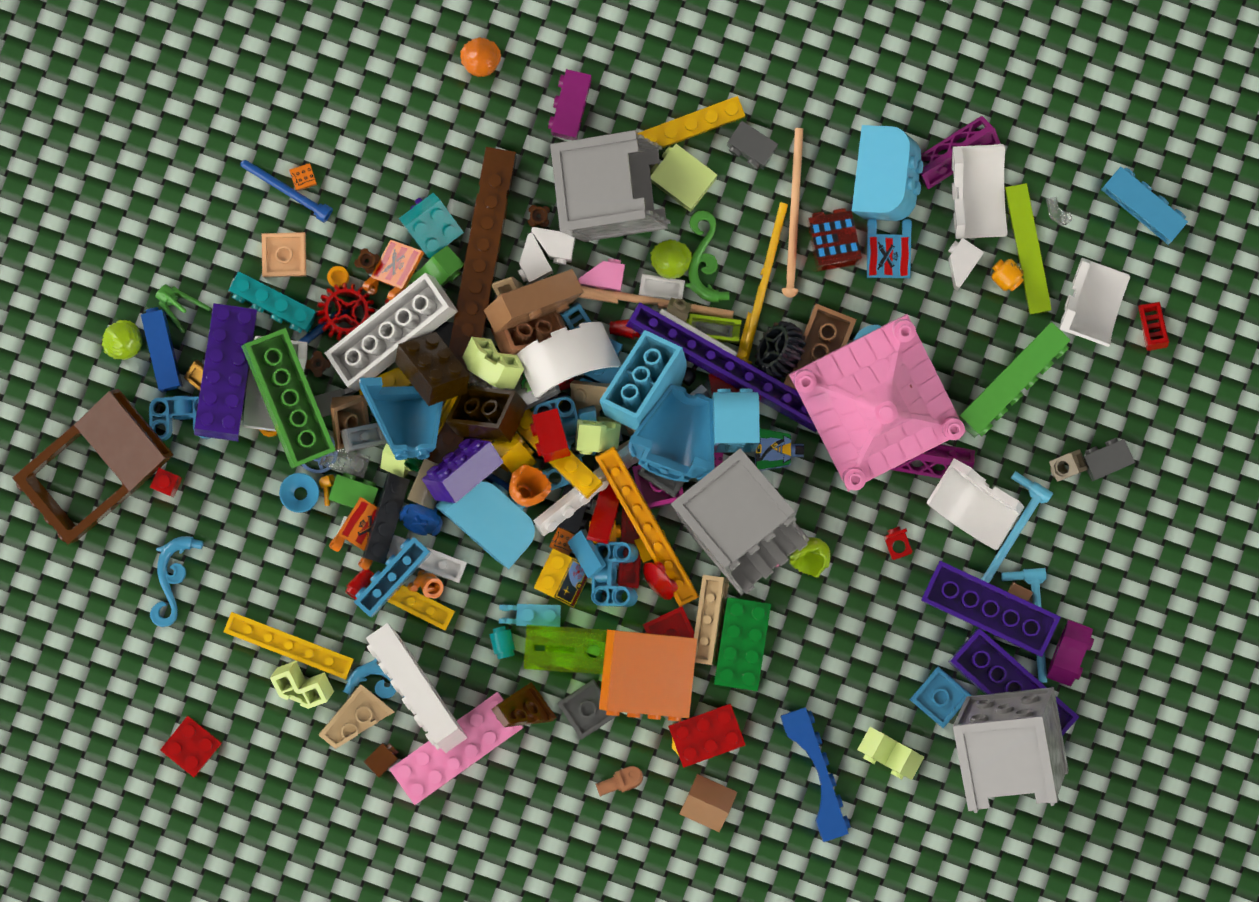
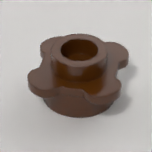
(534, 211)
(373, 259)
(318, 370)

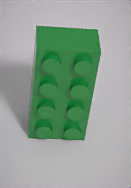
(742, 644)

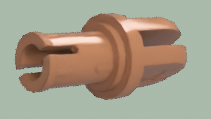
(622, 780)

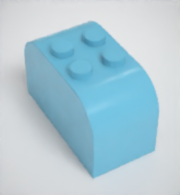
(886, 174)
(643, 379)
(736, 421)
(492, 521)

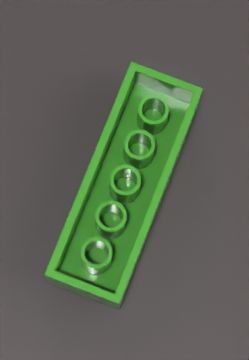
(1018, 375)
(288, 398)

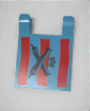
(888, 253)

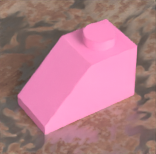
(605, 276)

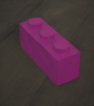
(570, 104)

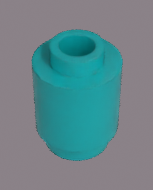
(502, 642)

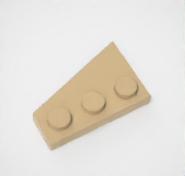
(355, 716)

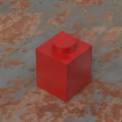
(166, 482)

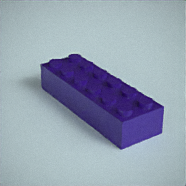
(225, 373)
(990, 609)
(997, 672)

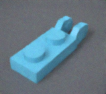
(533, 614)

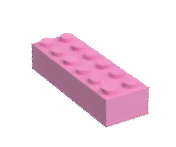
(431, 768)

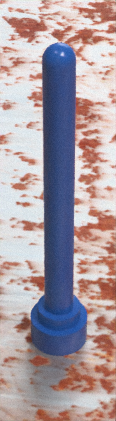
(321, 211)

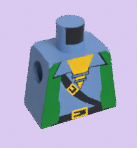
(776, 450)

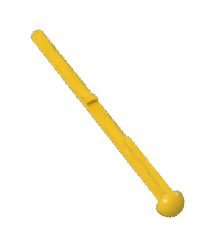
(753, 318)

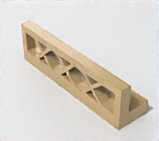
(710, 618)

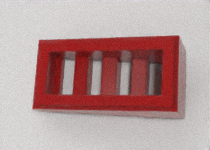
(1157, 343)

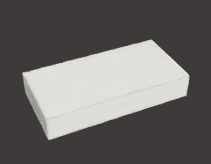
(661, 287)

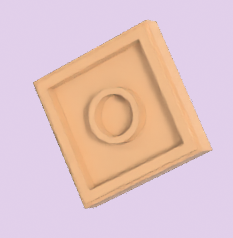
(284, 254)

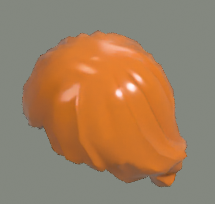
(480, 57)
(529, 486)

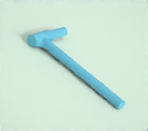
(1039, 495)
(1035, 578)

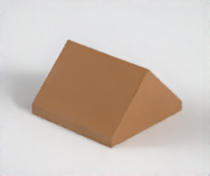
(347, 413)
(708, 803)

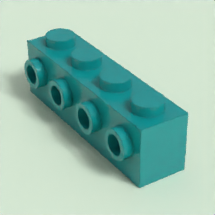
(277, 304)

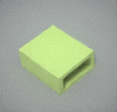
(682, 177)

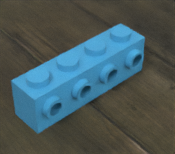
(1145, 205)
(395, 574)

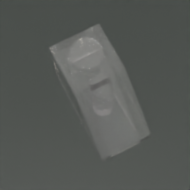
(347, 462)

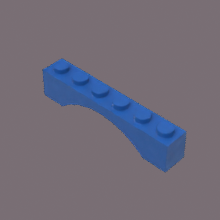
(829, 817)

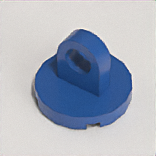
(421, 519)

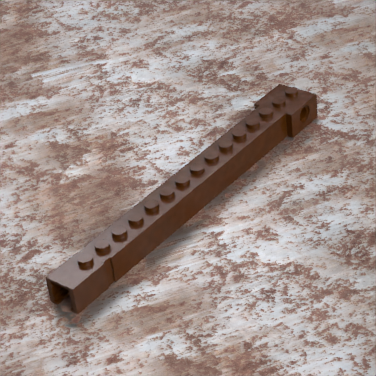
(479, 268)

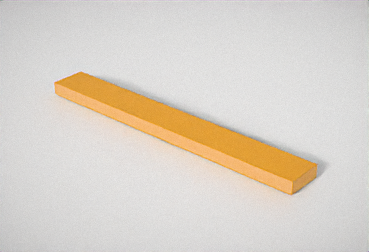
(645, 523)

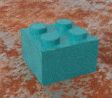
(431, 225)

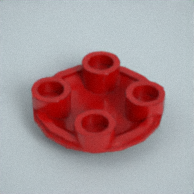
(659, 580)

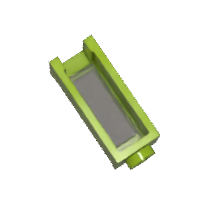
(718, 328)

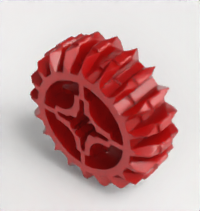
(339, 303)

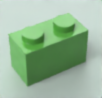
(348, 491)

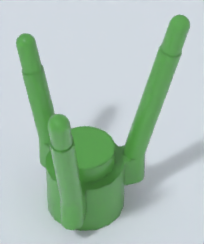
(168, 297)

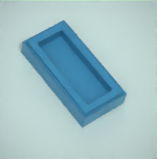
(586, 554)

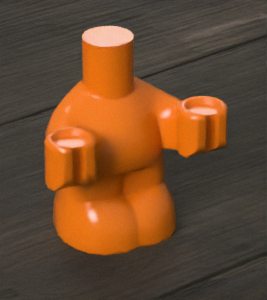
(431, 585)

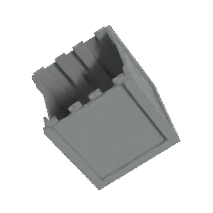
(606, 186)
(740, 521)
(1010, 746)

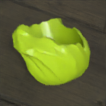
(671, 259)
(122, 340)
(812, 558)

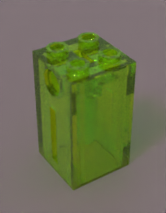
(564, 649)

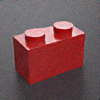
(550, 434)

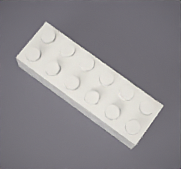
(375, 342)
(415, 686)

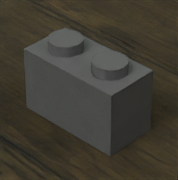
(751, 145)
(1108, 459)

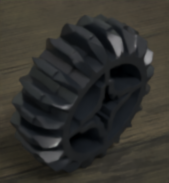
(780, 349)

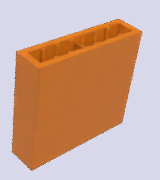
(647, 675)

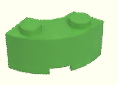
(443, 266)

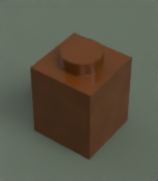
(382, 759)

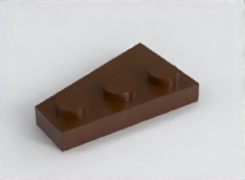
(524, 708)

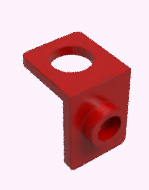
(894, 535)

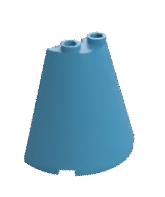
(403, 418)
(676, 436)

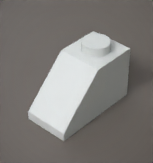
(555, 244)
(962, 261)
(533, 262)

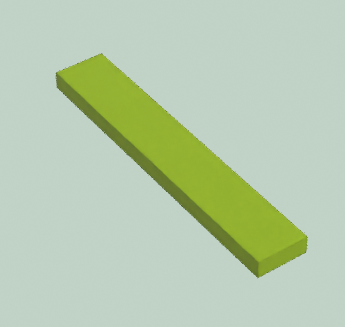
(1028, 248)

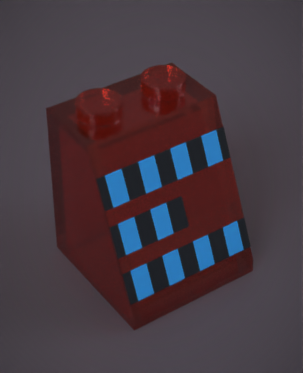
(834, 240)

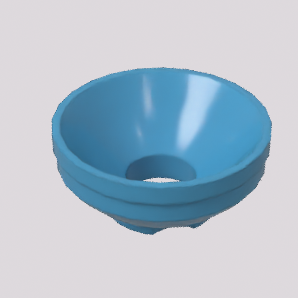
(288, 488)

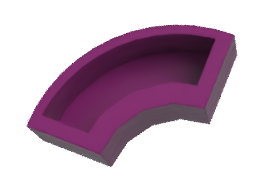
(1070, 653)

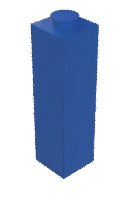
(161, 350)

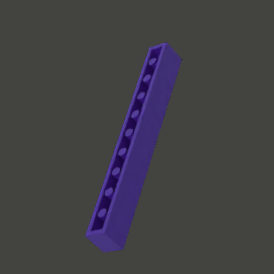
(723, 364)

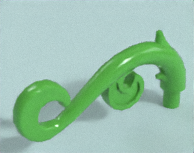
(698, 257)

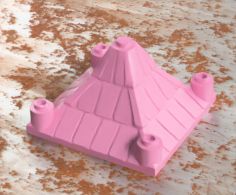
(866, 402)

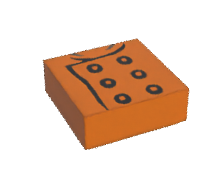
(303, 177)
(560, 541)

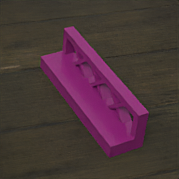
(941, 165)
(940, 454)

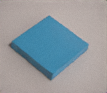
(940, 697)

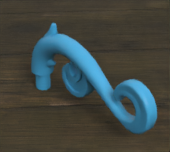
(167, 550)
(358, 675)

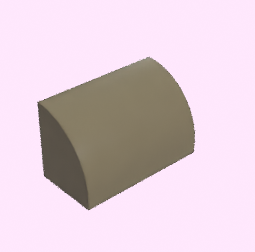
(419, 491)

